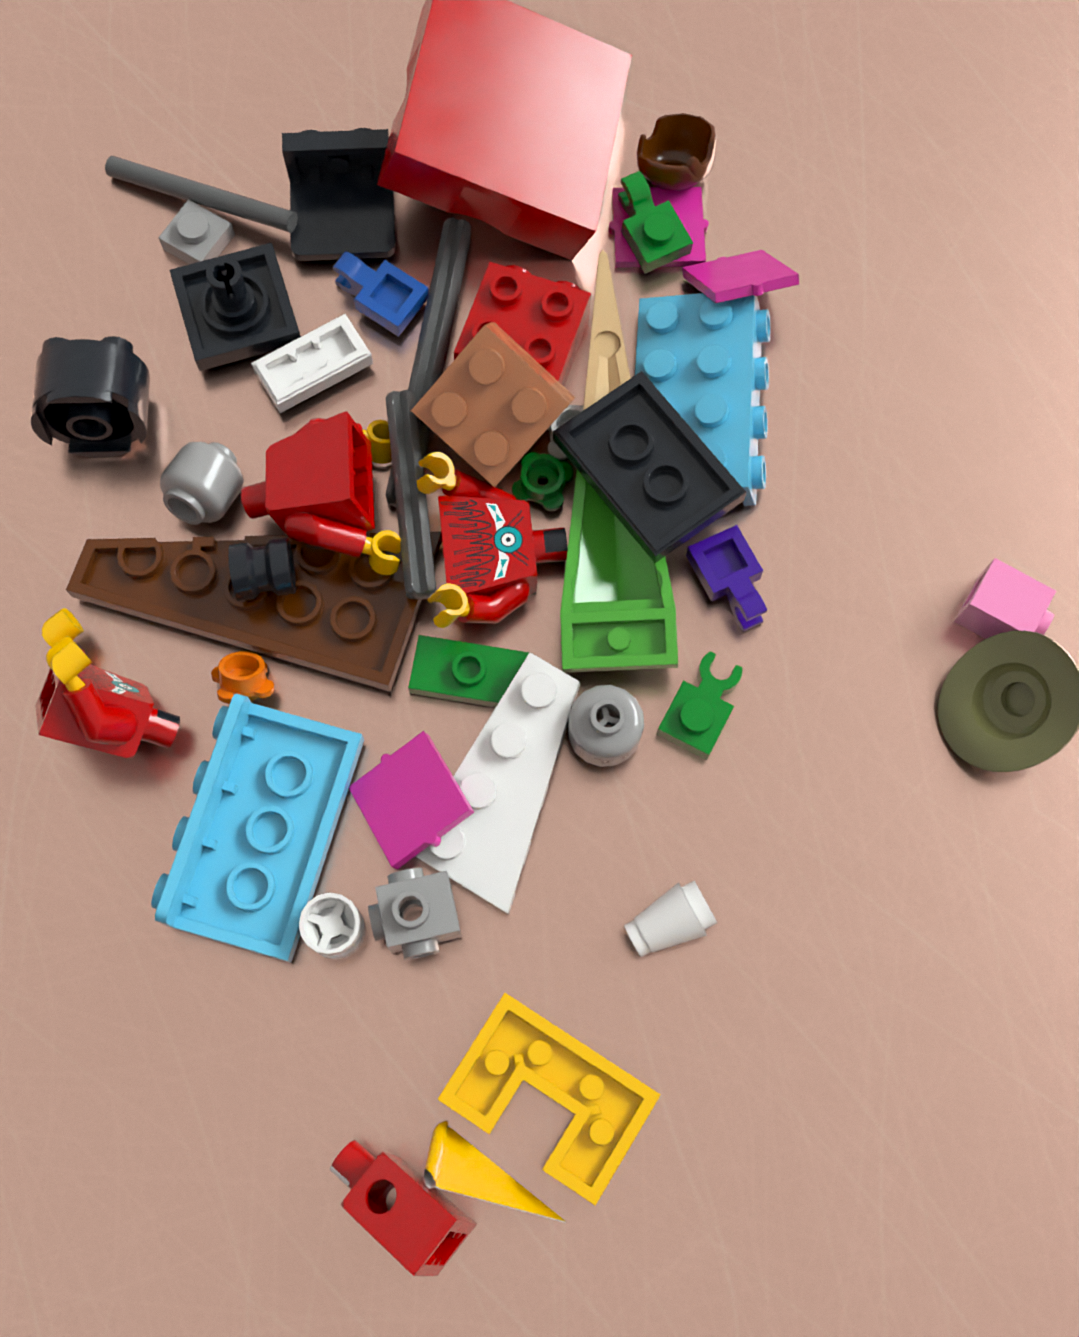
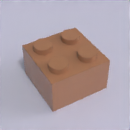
(492, 403)

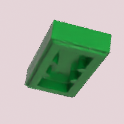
(463, 670)

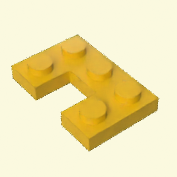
(604, 1098)

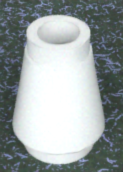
(671, 920)

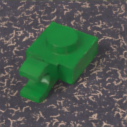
(652, 230)

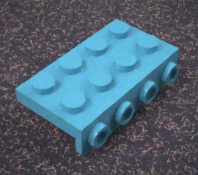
(712, 374)
(257, 828)

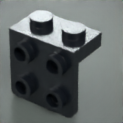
(338, 194)

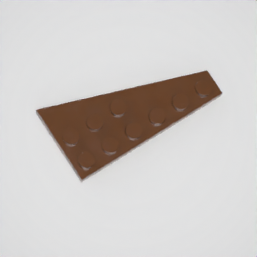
(336, 622)

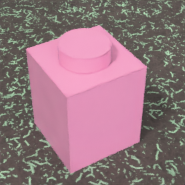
(1006, 602)

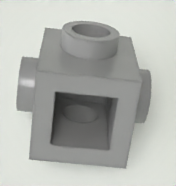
(409, 890)

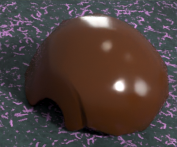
(677, 151)

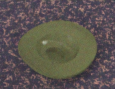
(1010, 702)

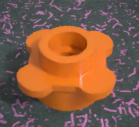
(243, 675)

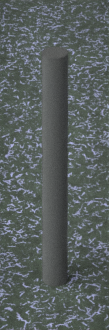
(201, 194)

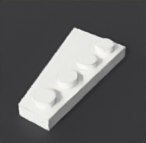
(507, 783)

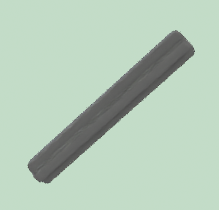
(410, 502)

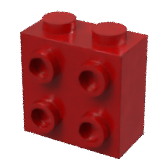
(535, 312)

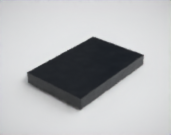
(648, 466)

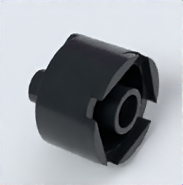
(91, 396)

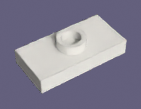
(312, 363)

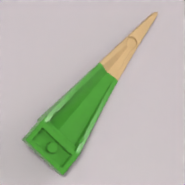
(614, 597)

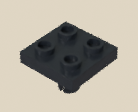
(235, 306)

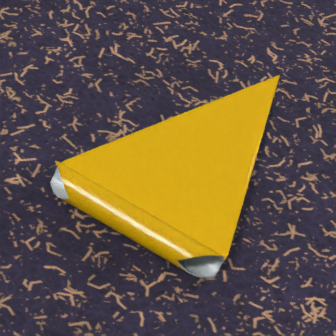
(464, 1170)

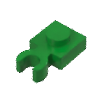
(698, 712)

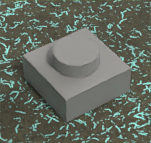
(196, 234)

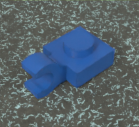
(382, 295)

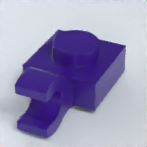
(729, 568)

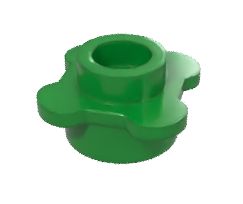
(542, 466)

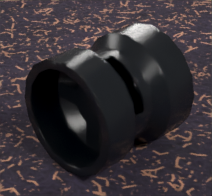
(262, 569)

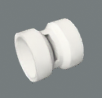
(325, 919)

